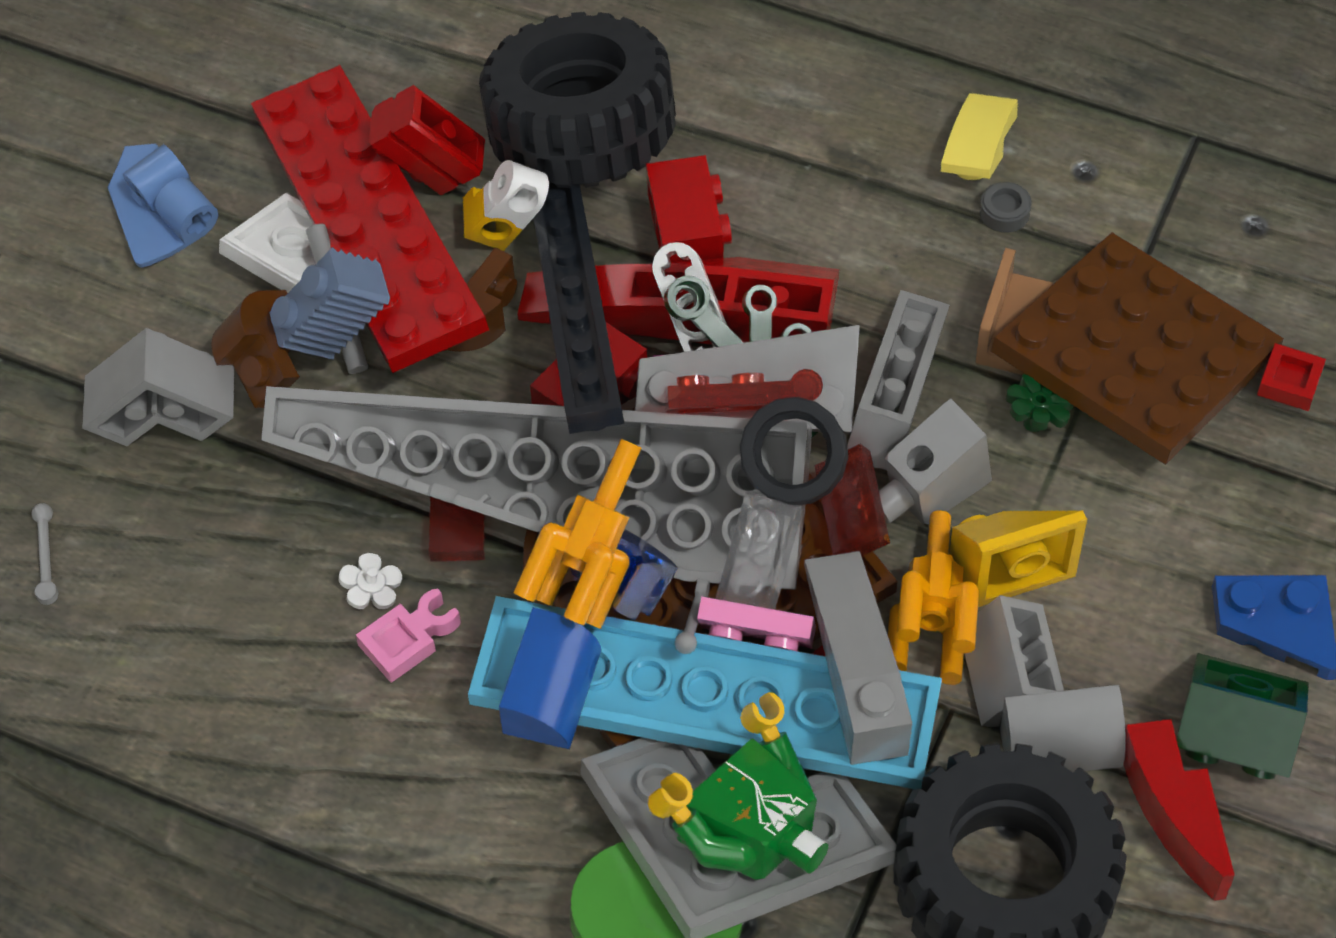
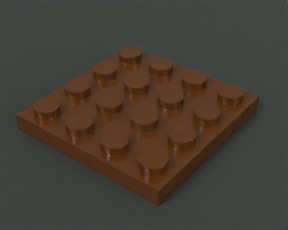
(1137, 347)

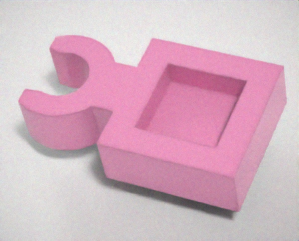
(404, 639)

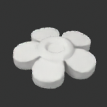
(370, 582)

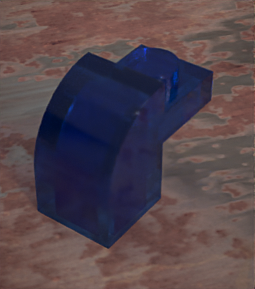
(644, 579)

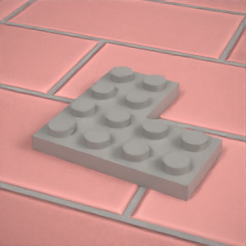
(717, 899)

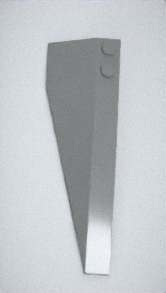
(529, 469)

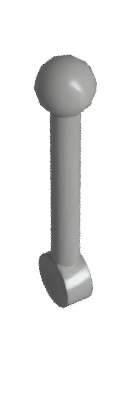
(46, 590)
(686, 641)

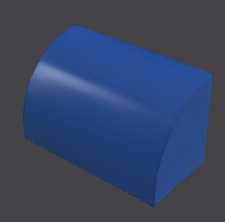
(549, 680)

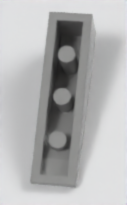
(898, 375)
(859, 659)

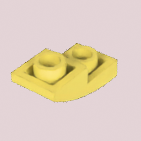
(979, 136)

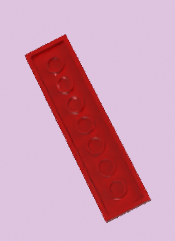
(370, 211)

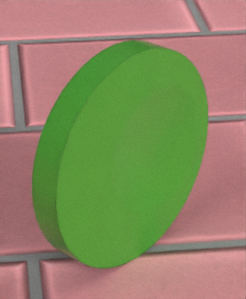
(619, 902)

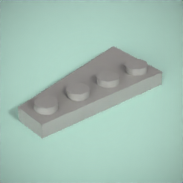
(827, 352)

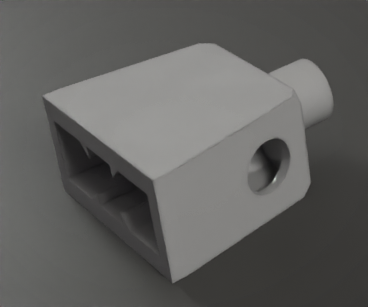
(936, 465)

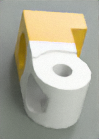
(509, 200)

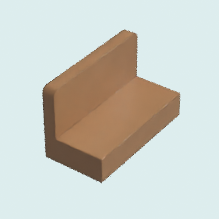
(1007, 300)

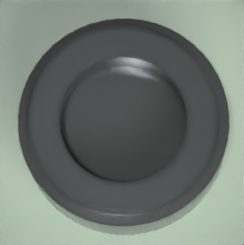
(1005, 207)

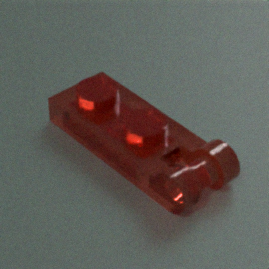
(745, 393)

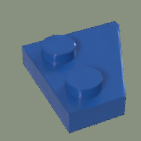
(1278, 617)

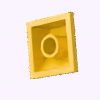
(1018, 550)

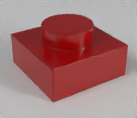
(1291, 377)

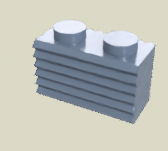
(329, 304)

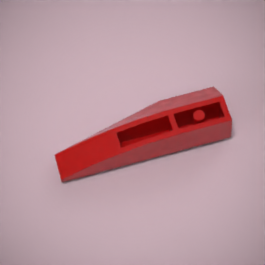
(637, 307)

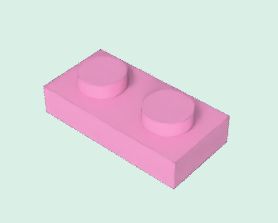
(737, 620)

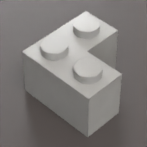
(154, 384)

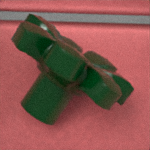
(1037, 405)

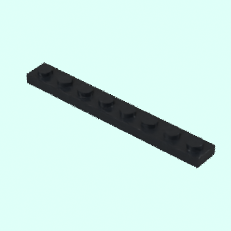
(576, 313)

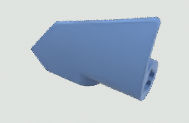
(158, 203)

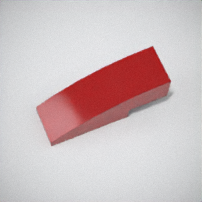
(1178, 805)

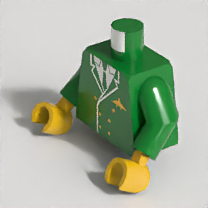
(751, 807)

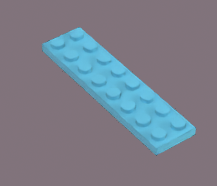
(698, 697)

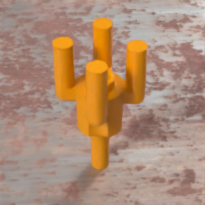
(587, 545)
(936, 600)

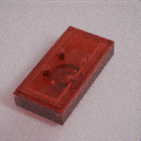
(855, 507)
(455, 532)

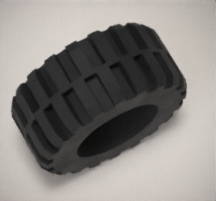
(579, 98)
(1017, 793)

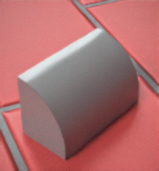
(1011, 656)
(1075, 724)

